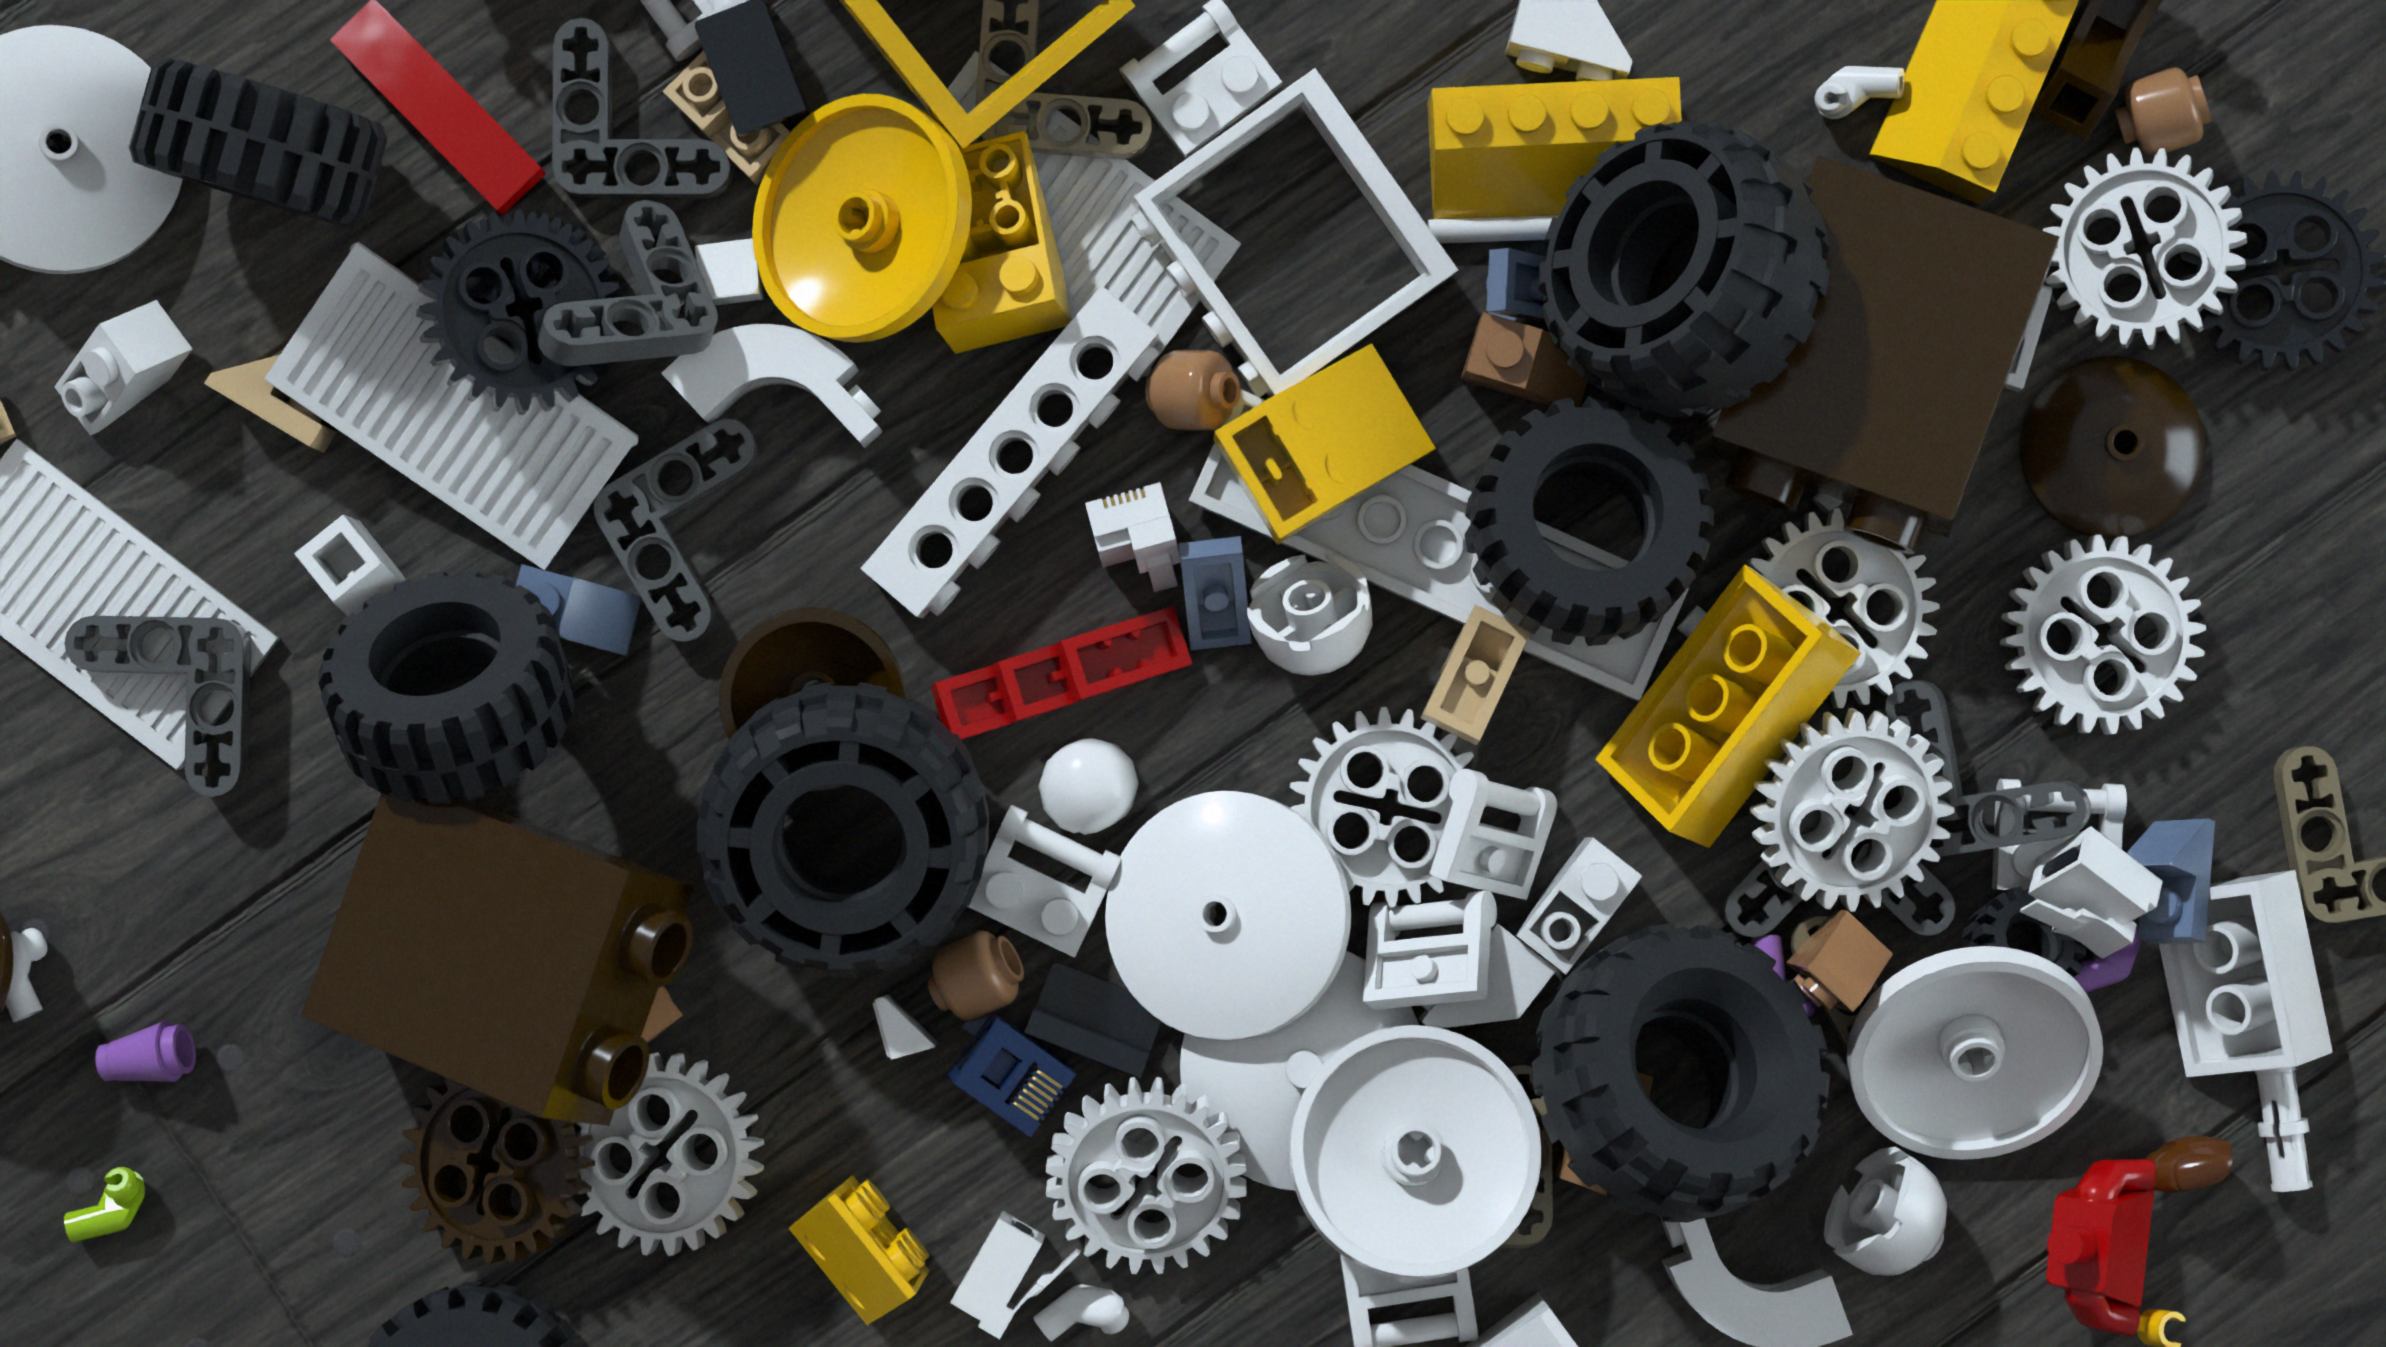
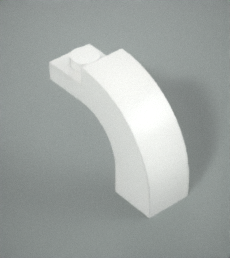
(770, 355)
(1780, 1314)

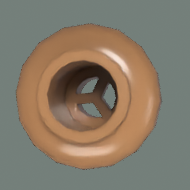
(2163, 111)
(1192, 390)
(975, 975)

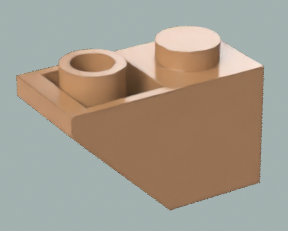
(1839, 962)

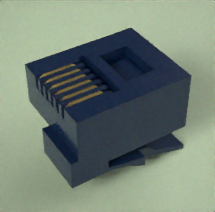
(1010, 1072)

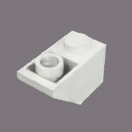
(1568, 37)
(122, 365)
(349, 564)
(1578, 904)
(1513, 983)

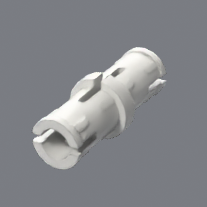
(2283, 1129)

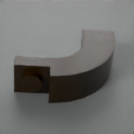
(2092, 63)

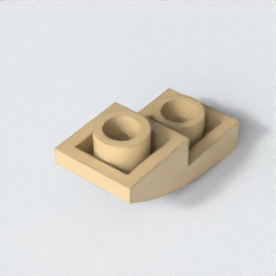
(700, 100)

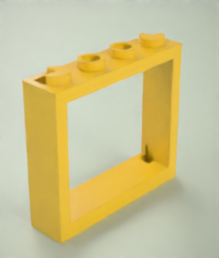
(936, 97)

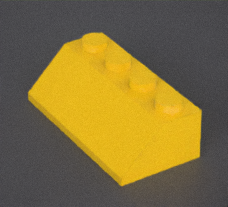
(1971, 91)
(1528, 143)
(1724, 706)

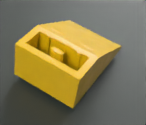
(1011, 267)
(1322, 442)
(863, 1249)

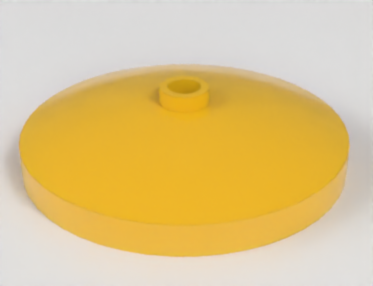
(862, 218)

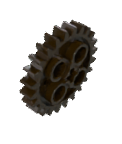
(493, 1166)

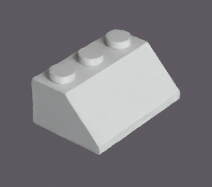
(2252, 986)

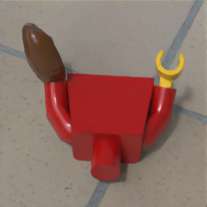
(2105, 1228)

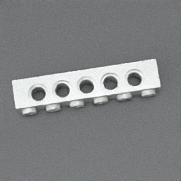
(1099, 324)

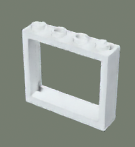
(1370, 177)

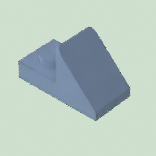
(1514, 286)
(1215, 593)
(584, 609)
(2182, 858)

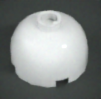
(1311, 614)
(1890, 1216)

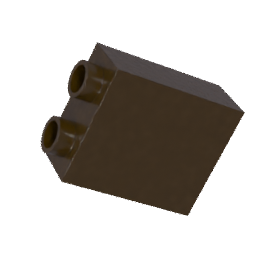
(1900, 363)
(502, 957)

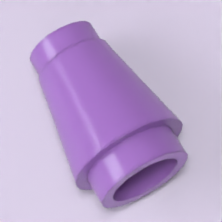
(150, 1054)

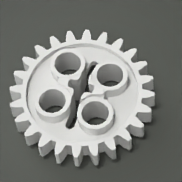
(2197, 229)
(1870, 570)
(2136, 592)
(1399, 752)
(1806, 785)
(703, 1188)
(1191, 1204)

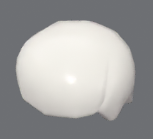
(1088, 786)

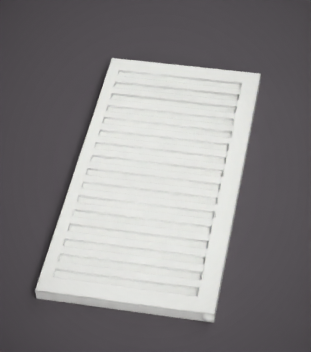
(1092, 224)
(372, 379)
(80, 559)

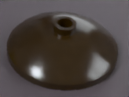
(2072, 453)
(798, 648)

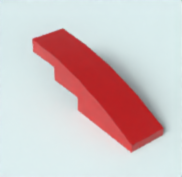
(438, 106)
(1062, 674)

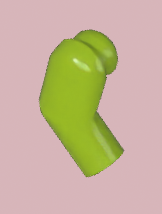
(114, 1211)

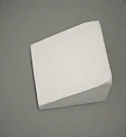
(730, 271)
(899, 1030)

